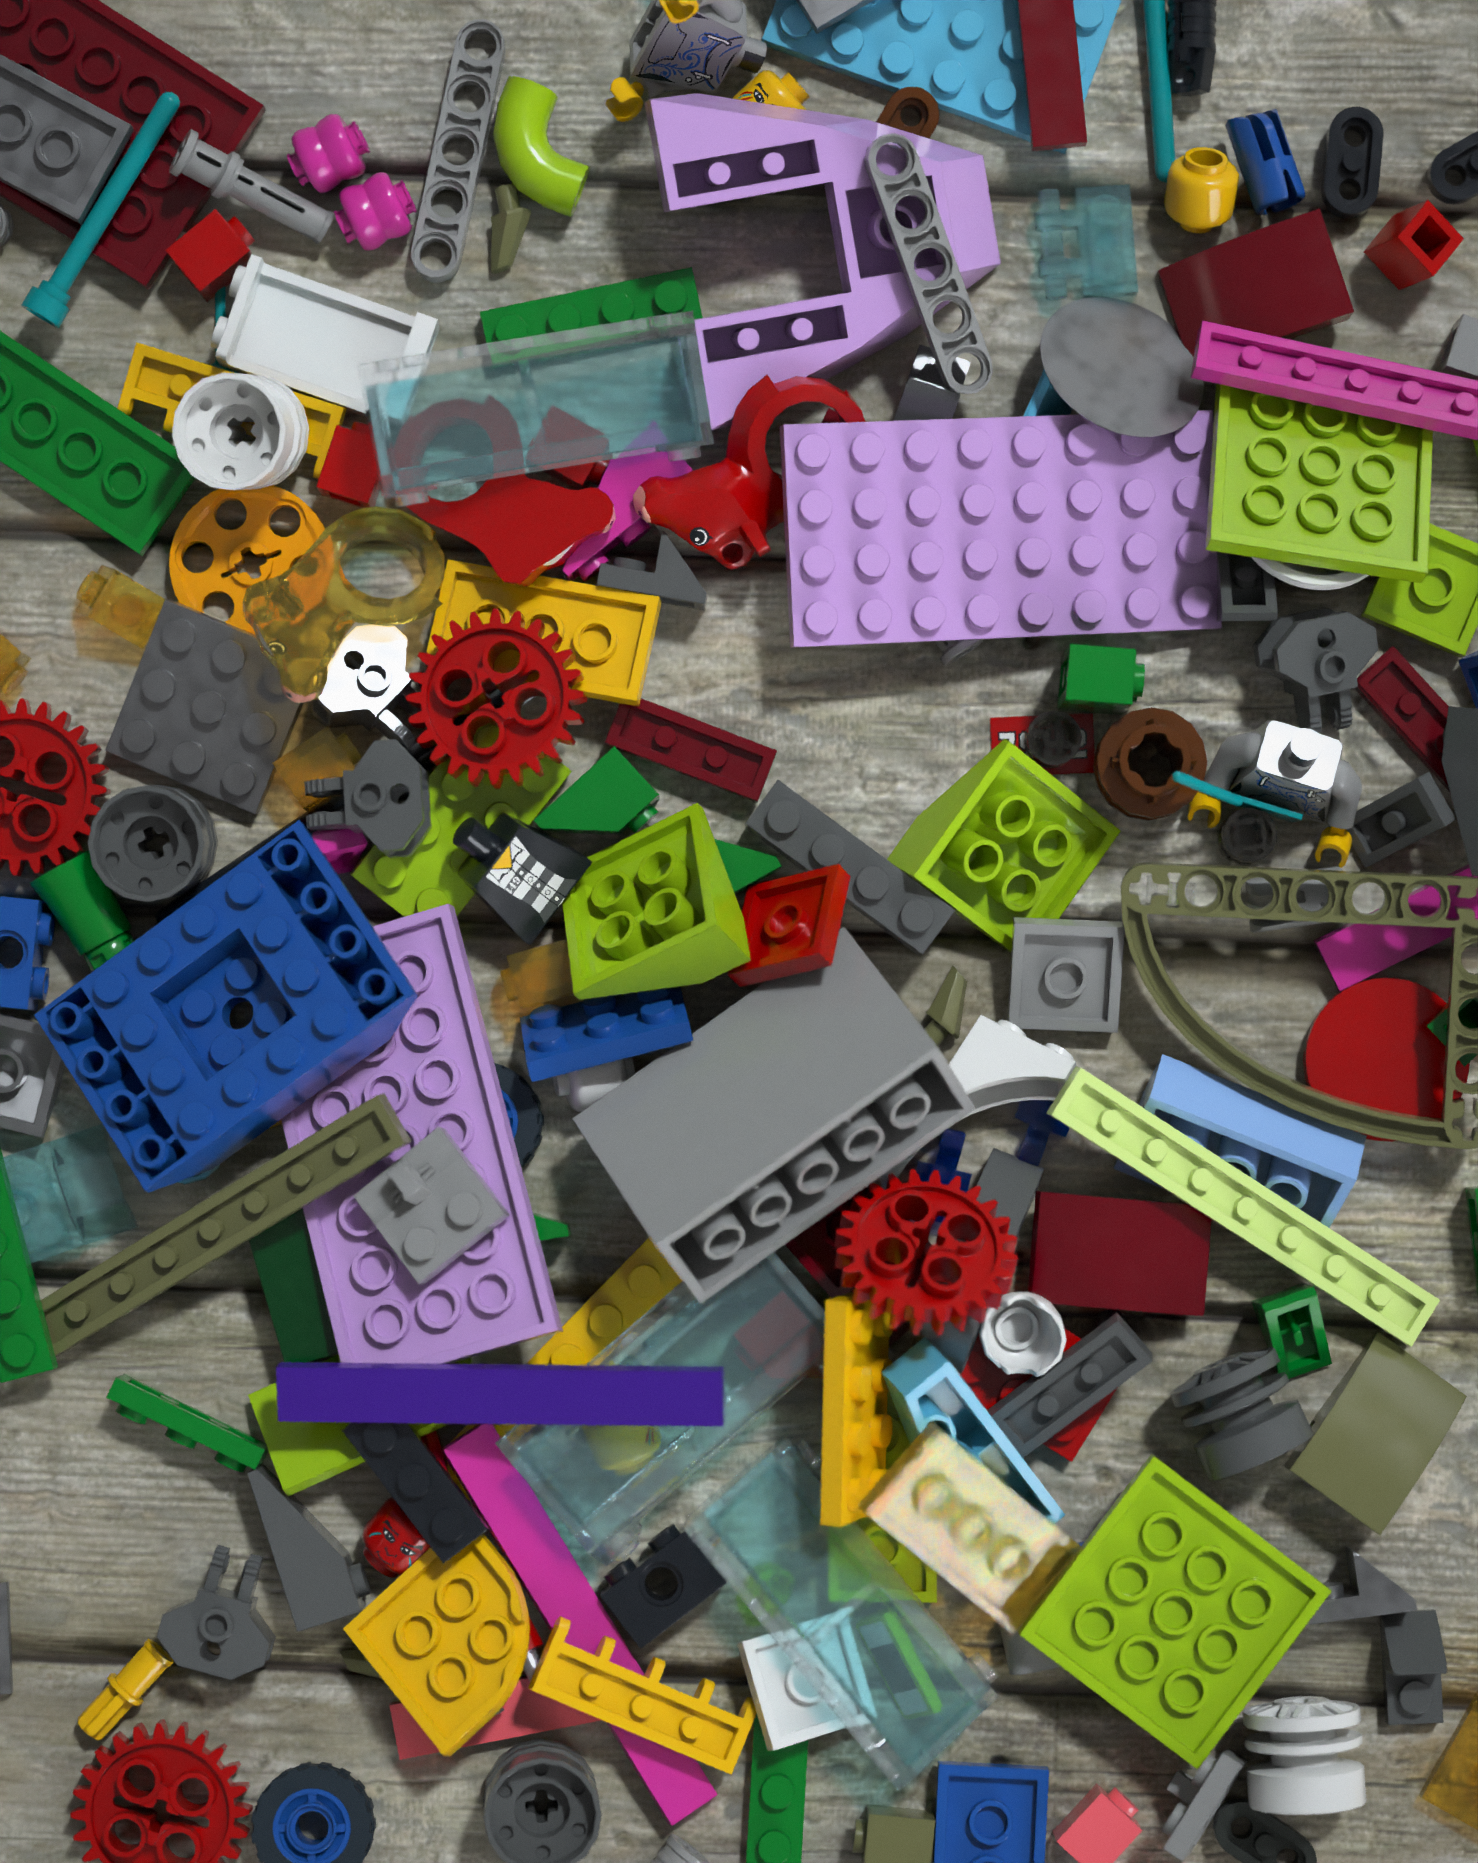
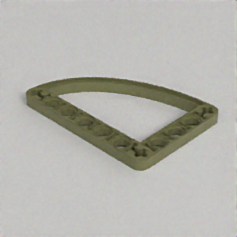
(1338, 909)

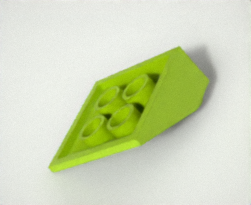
(1005, 844)
(654, 912)

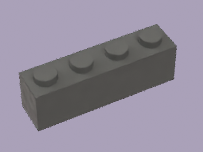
(875, 884)

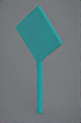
(1235, 799)

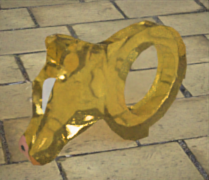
(312, 605)

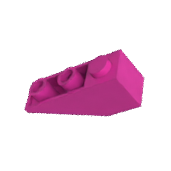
(620, 483)

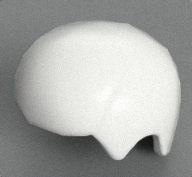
(1023, 1334)

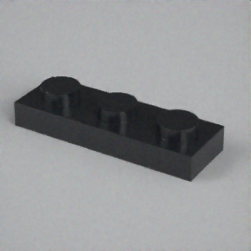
(418, 1485)

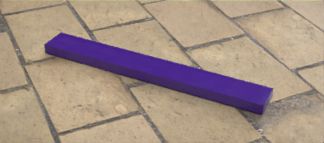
(501, 1394)

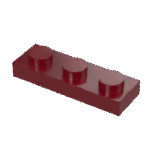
(692, 748)

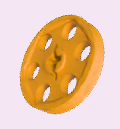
(228, 546)

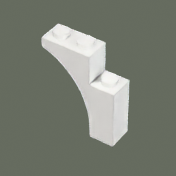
(1003, 1067)

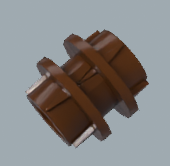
(1172, 738)

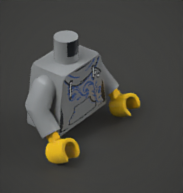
(684, 49)
(1290, 771)

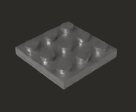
(206, 709)

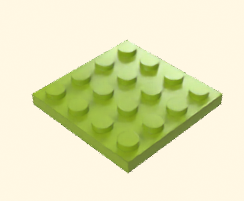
(1318, 486)
(1174, 1611)

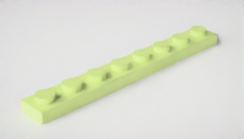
(1242, 1206)

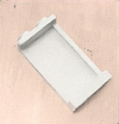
(312, 333)

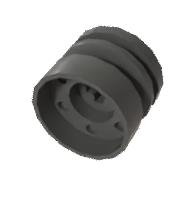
(126, 825)
(1240, 1411)
(571, 1816)

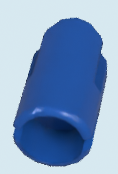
(1265, 161)

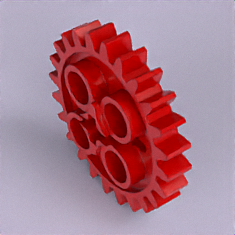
(472, 656)
(34, 742)
(974, 1269)
(171, 1761)

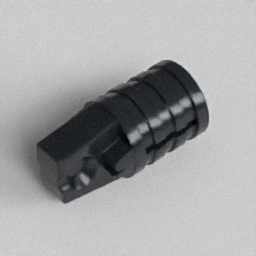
(1191, 45)

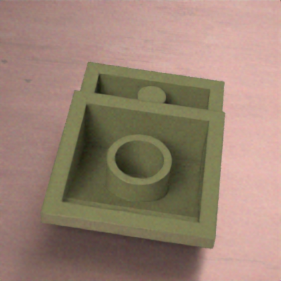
(1377, 1433)

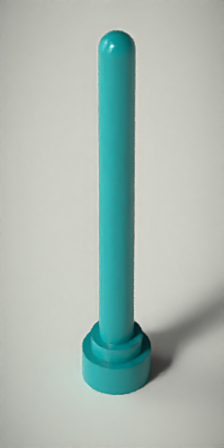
(1159, 87)
(51, 297)

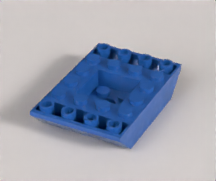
(155, 1029)

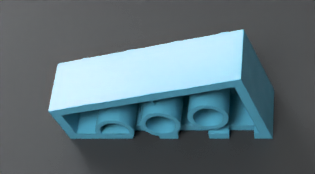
(930, 1389)

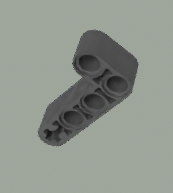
(1014, 1188)

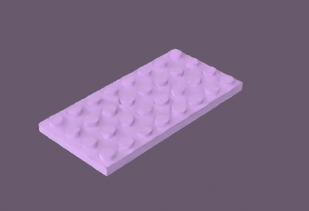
(994, 530)
(434, 1076)

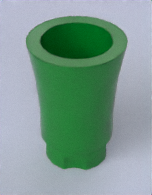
(85, 910)

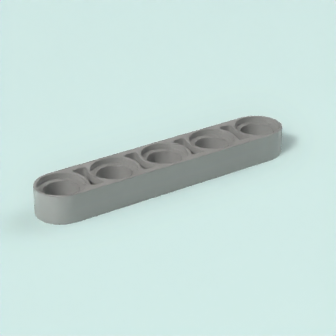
(453, 124)
(908, 244)

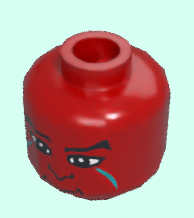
(392, 1540)

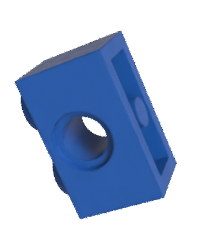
(33, 928)

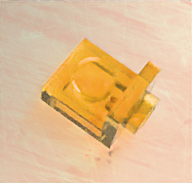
(119, 605)

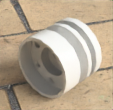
(211, 434)
(1304, 1765)

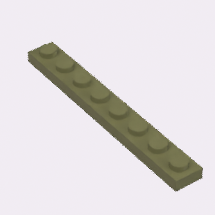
(223, 1222)

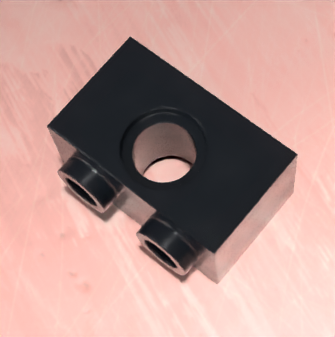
(650, 1614)

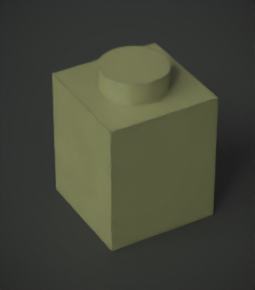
(894, 1835)

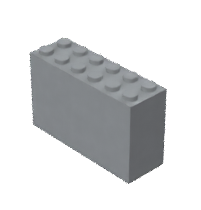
(773, 1116)

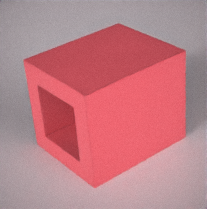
(1099, 1827)

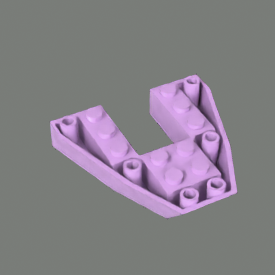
(739, 149)

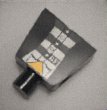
(518, 871)

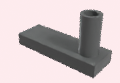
(1073, 1385)

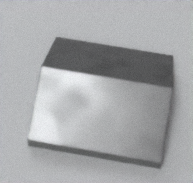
(28, 1076)

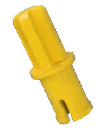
(124, 1690)

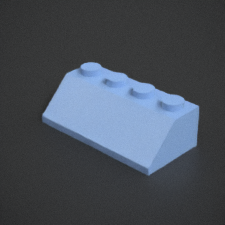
(1273, 1144)

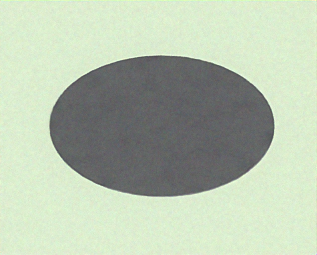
(1120, 367)

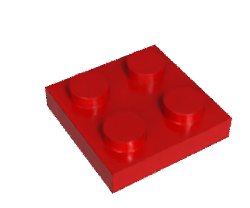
(792, 924)

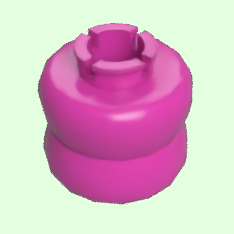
(328, 153)
(375, 211)

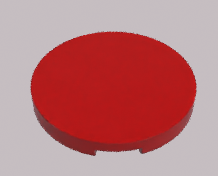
(1378, 1051)

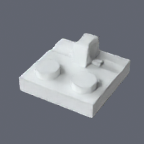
(782, 1696)

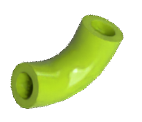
(526, 151)

